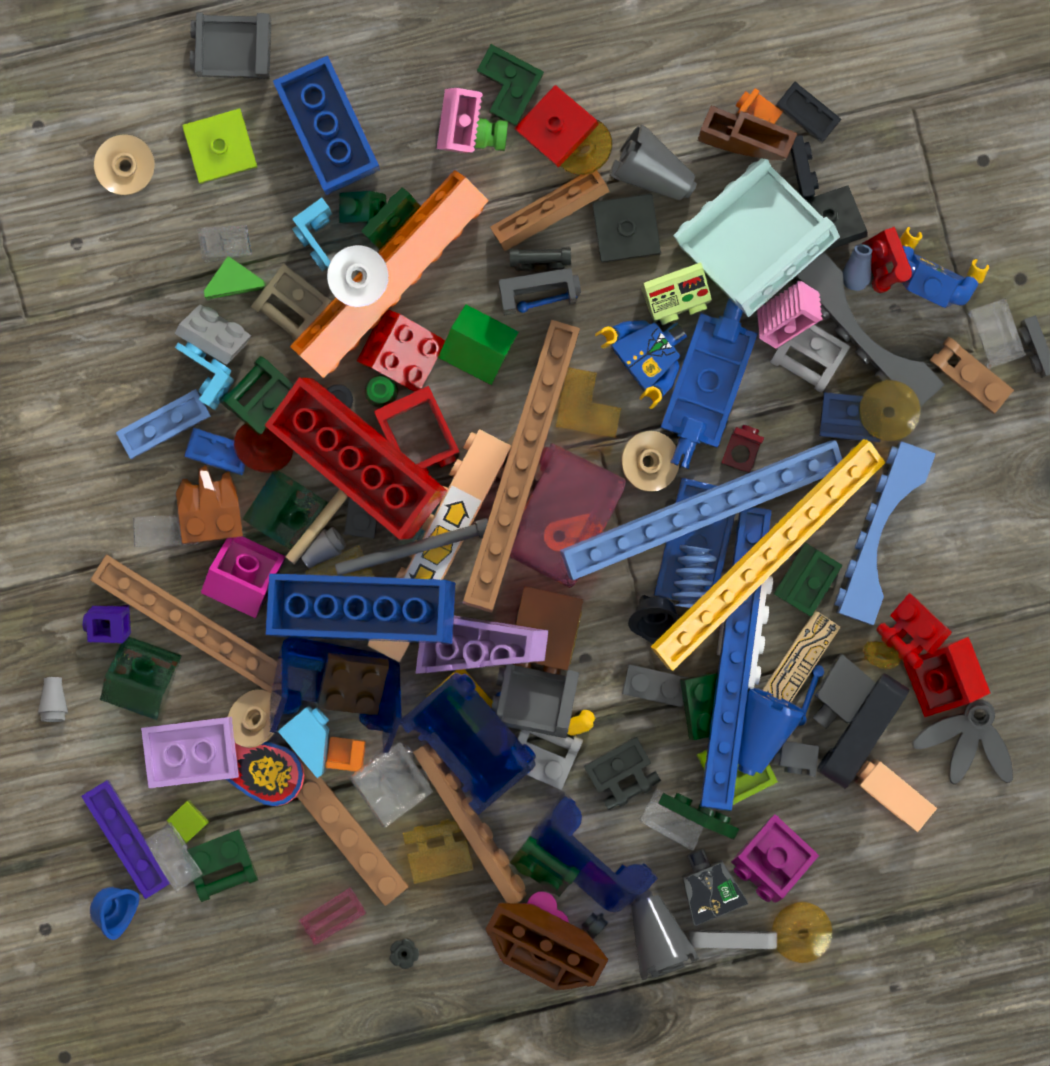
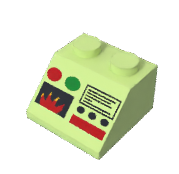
(677, 293)

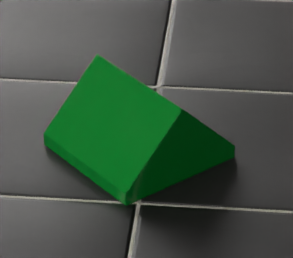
(478, 344)

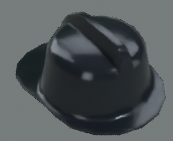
(652, 618)

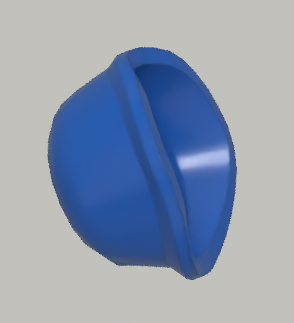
(113, 910)

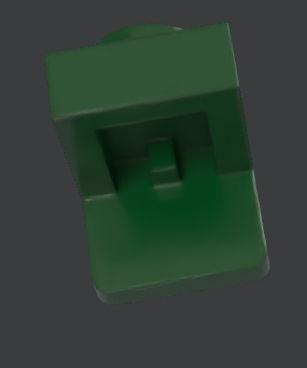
(360, 206)

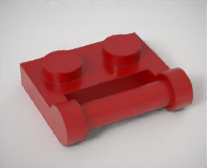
(885, 250)

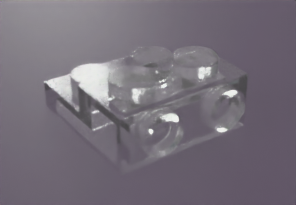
(391, 783)

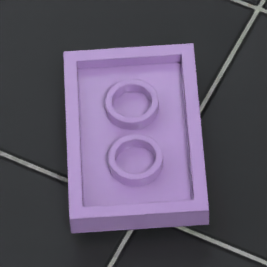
(190, 752)

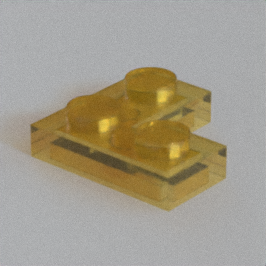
(579, 412)

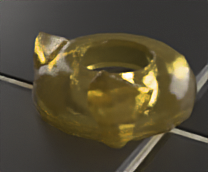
(876, 648)

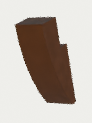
(746, 135)

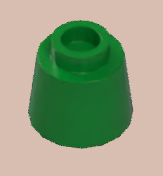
(381, 391)

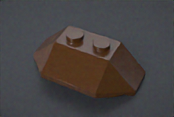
(545, 946)

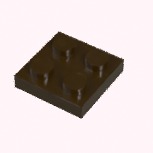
(352, 683)

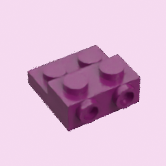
(774, 860)

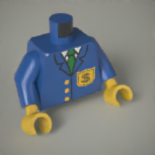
(937, 282)
(647, 354)

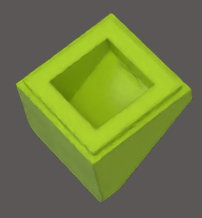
(188, 821)

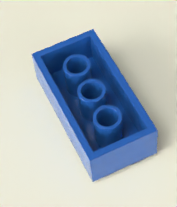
(326, 125)

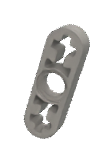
(733, 939)

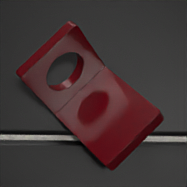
(750, 439)

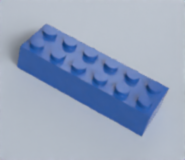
(360, 608)

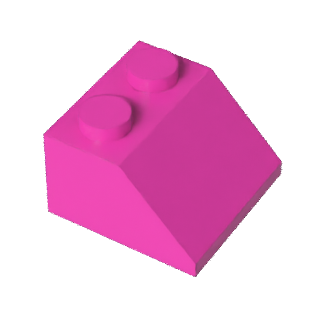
(242, 575)

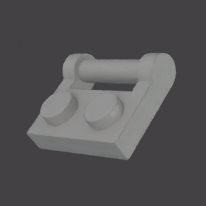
(817, 346)
(549, 766)

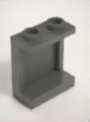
(231, 46)
(535, 283)
(535, 700)

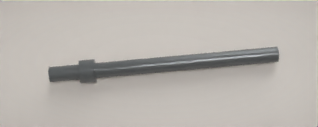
(412, 548)

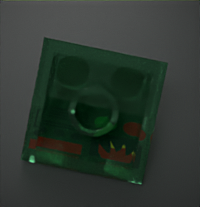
(284, 509)
(140, 677)

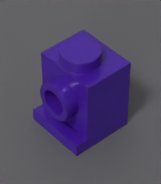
(100, 631)

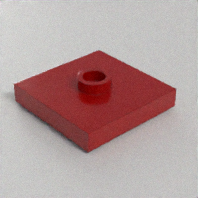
(556, 126)

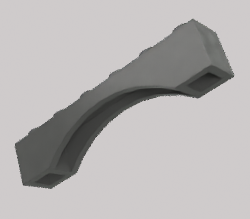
(828, 280)

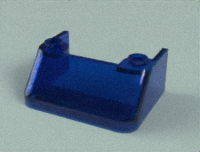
(300, 677)

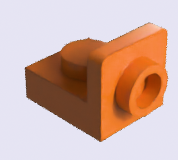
(758, 106)

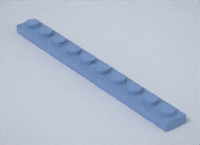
(700, 510)

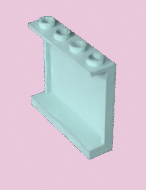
(756, 236)

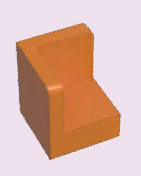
(345, 754)

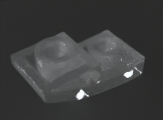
(157, 531)
(173, 857)

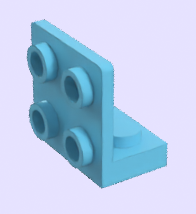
(314, 218)
(213, 388)

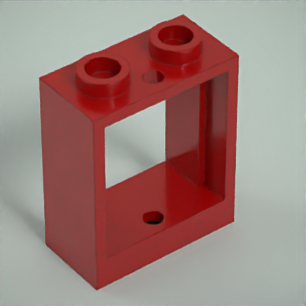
(412, 401)

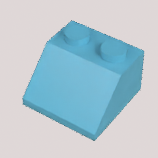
(309, 738)

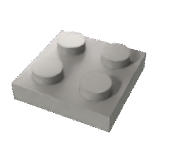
(213, 334)

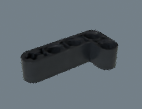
(863, 731)

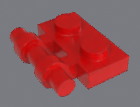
(920, 624)

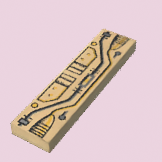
(801, 657)

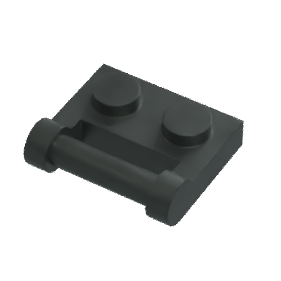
(553, 258)

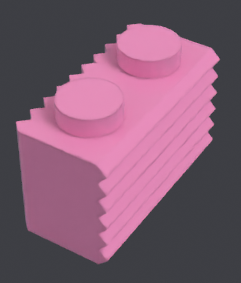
(459, 120)
(789, 314)

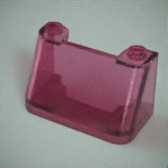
(564, 509)

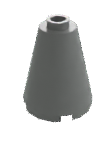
(652, 166)
(658, 938)

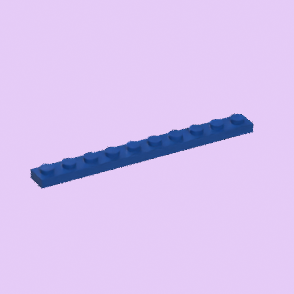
(733, 677)

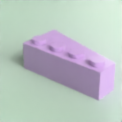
(482, 644)

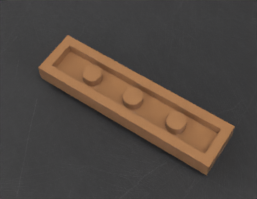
(549, 209)

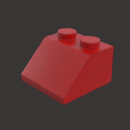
(948, 678)

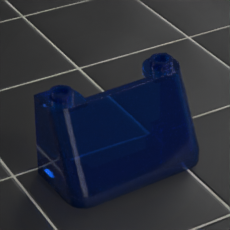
(471, 740)
(607, 888)

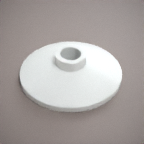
(373, 272)

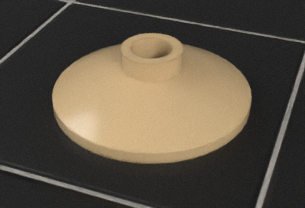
(121, 149)
(659, 450)
(245, 717)

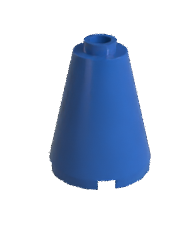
(765, 729)

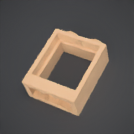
(894, 794)

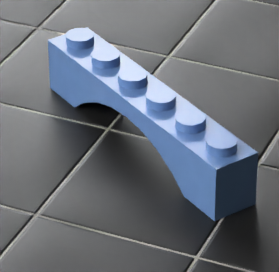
(863, 593)

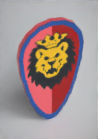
(268, 773)

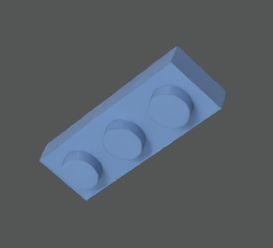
(163, 424)

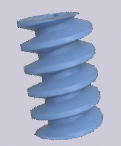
(693, 575)

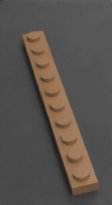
(521, 466)

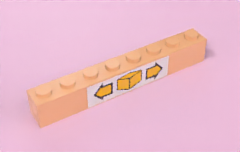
(457, 510)

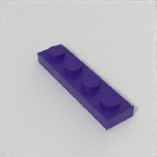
(125, 838)

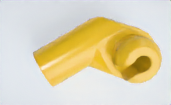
(581, 723)

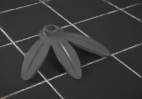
(966, 746)

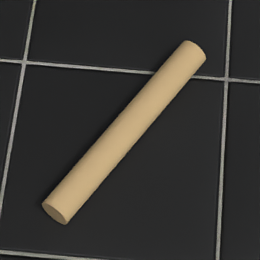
(316, 527)

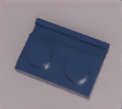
(842, 418)

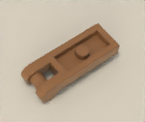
(972, 376)

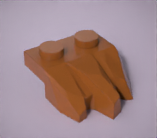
(208, 509)

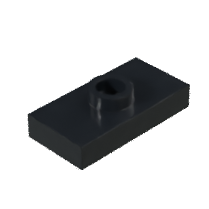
(808, 112)

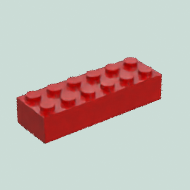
(356, 458)

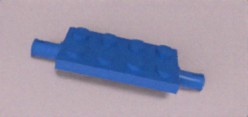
(708, 382)

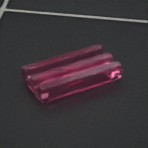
(311, 929)

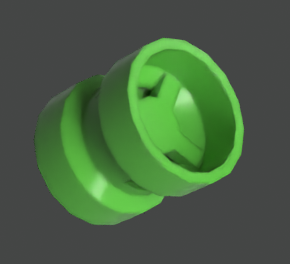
(485, 136)

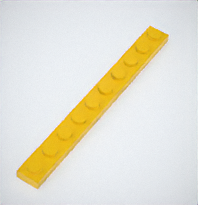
(767, 555)

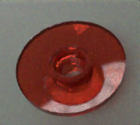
(247, 448)

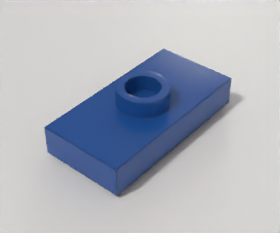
(213, 451)

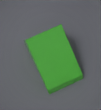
(232, 280)

